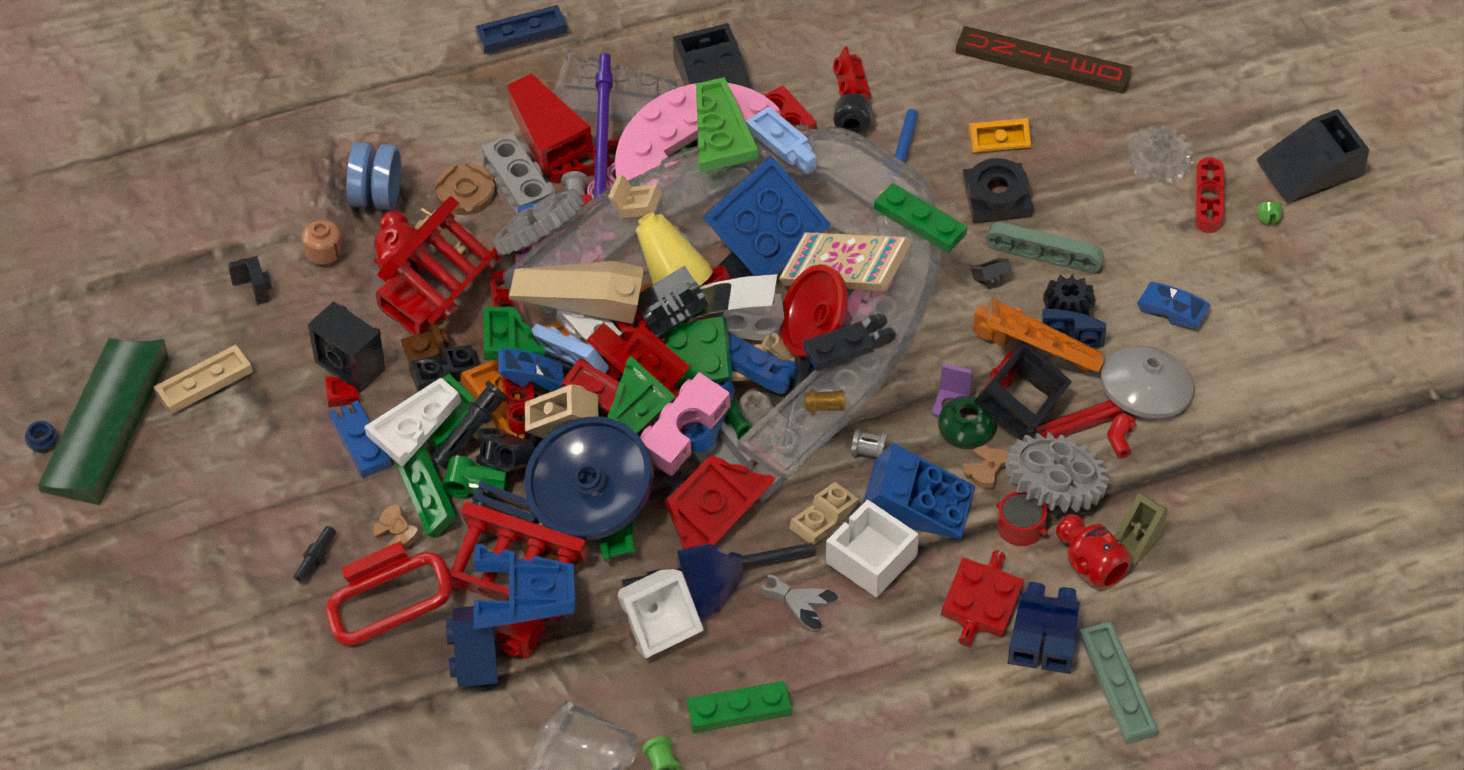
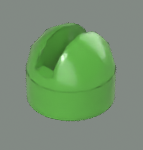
(1269, 211)

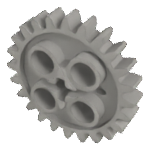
(535, 222)
(1056, 472)

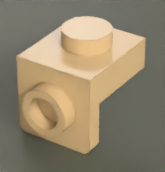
(634, 200)

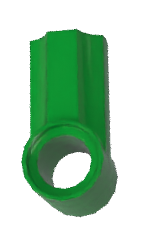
(464, 477)

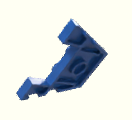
(535, 589)

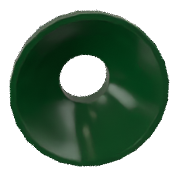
(961, 431)

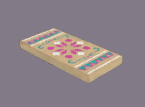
(862, 260)

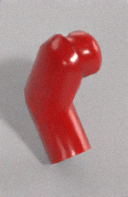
(1116, 434)

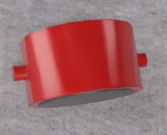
(1021, 520)

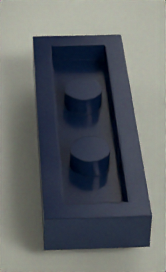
(521, 29)

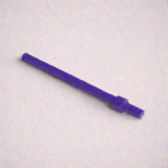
(603, 83)

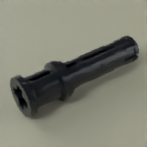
(482, 409)

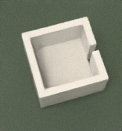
(877, 550)

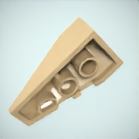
(591, 289)

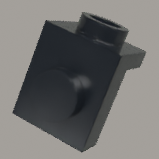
(247, 271)

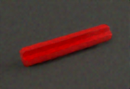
(1079, 420)

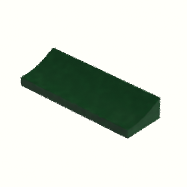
(104, 420)

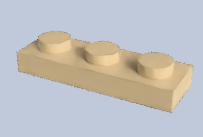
(203, 379)

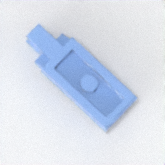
(783, 139)

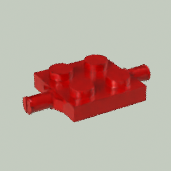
(982, 597)

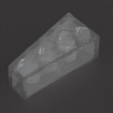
(627, 96)

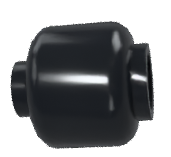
(853, 113)

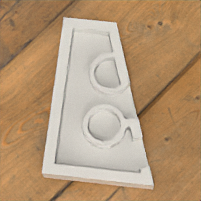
(413, 421)

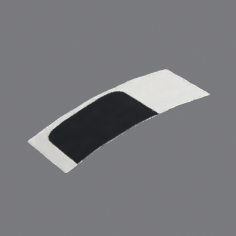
(739, 293)

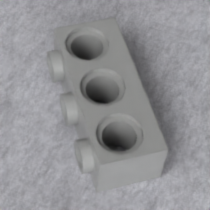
(514, 172)

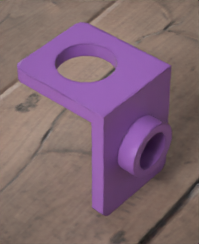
(954, 383)

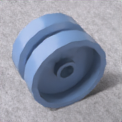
(374, 175)

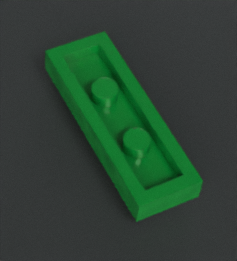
(920, 217)
(427, 493)
(738, 706)

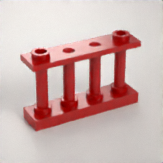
(414, 249)
(508, 530)

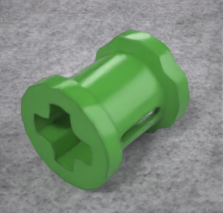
(660, 754)

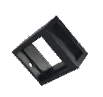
(1010, 411)

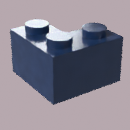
(473, 649)

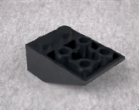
(709, 56)
(1315, 156)

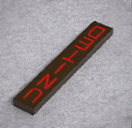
(1043, 59)

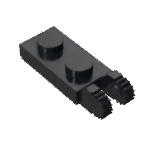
(848, 342)

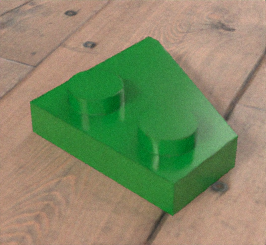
(506, 330)
(638, 398)

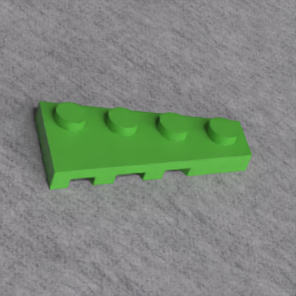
(721, 128)

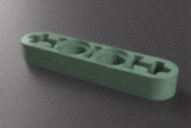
(1003, 238)

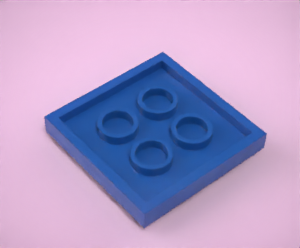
(765, 218)

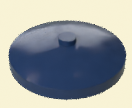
(589, 478)

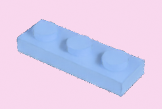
(567, 348)

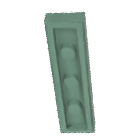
(1118, 683)

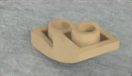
(825, 513)

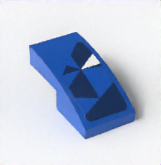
(1179, 305)
(527, 366)

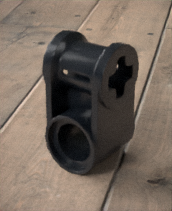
(503, 450)

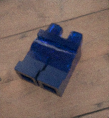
(1046, 617)

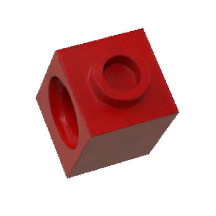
(520, 637)

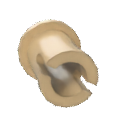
(778, 348)

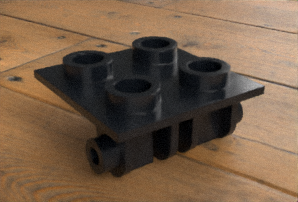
(671, 301)

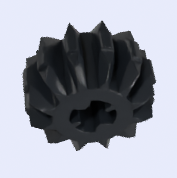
(1070, 295)

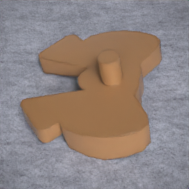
(991, 465)
(394, 522)

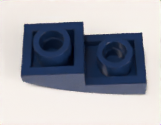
(1076, 325)

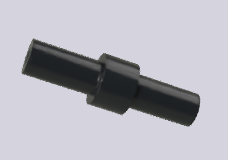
(314, 554)

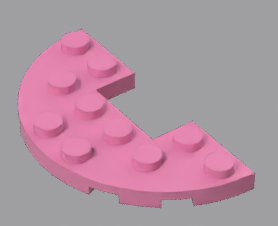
(671, 124)

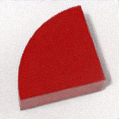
(339, 392)

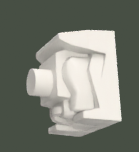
(660, 611)

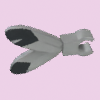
(800, 600)

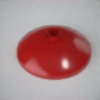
(813, 306)

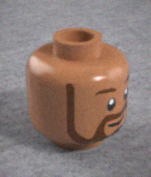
(322, 242)

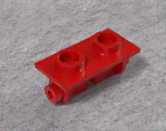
(850, 74)

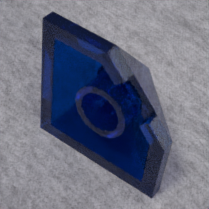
(710, 576)

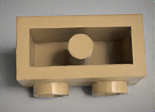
(559, 407)

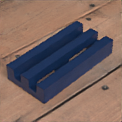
(485, 487)

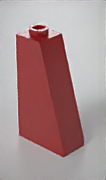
(547, 123)

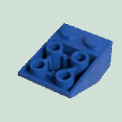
(919, 493)

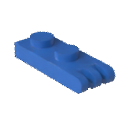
(363, 451)

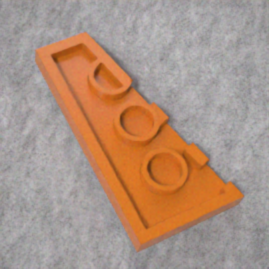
(1025, 328)

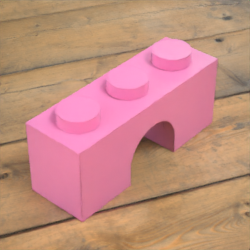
(697, 401)

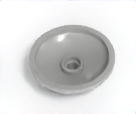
(1147, 382)

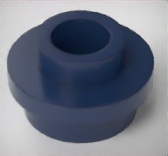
(37, 430)

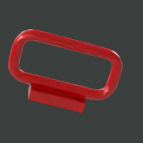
(376, 570)

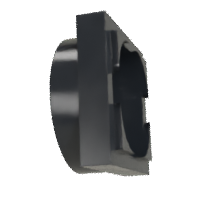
(988, 205)

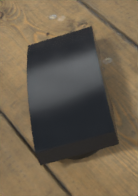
(451, 361)

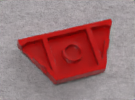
(713, 500)

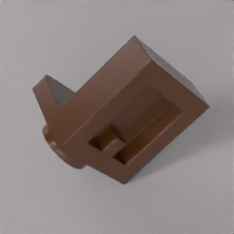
(425, 344)

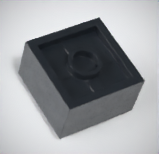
(347, 346)

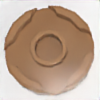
(469, 185)

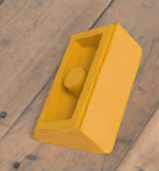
(999, 135)

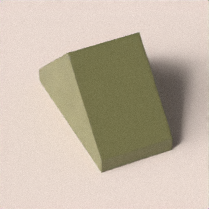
(1142, 527)

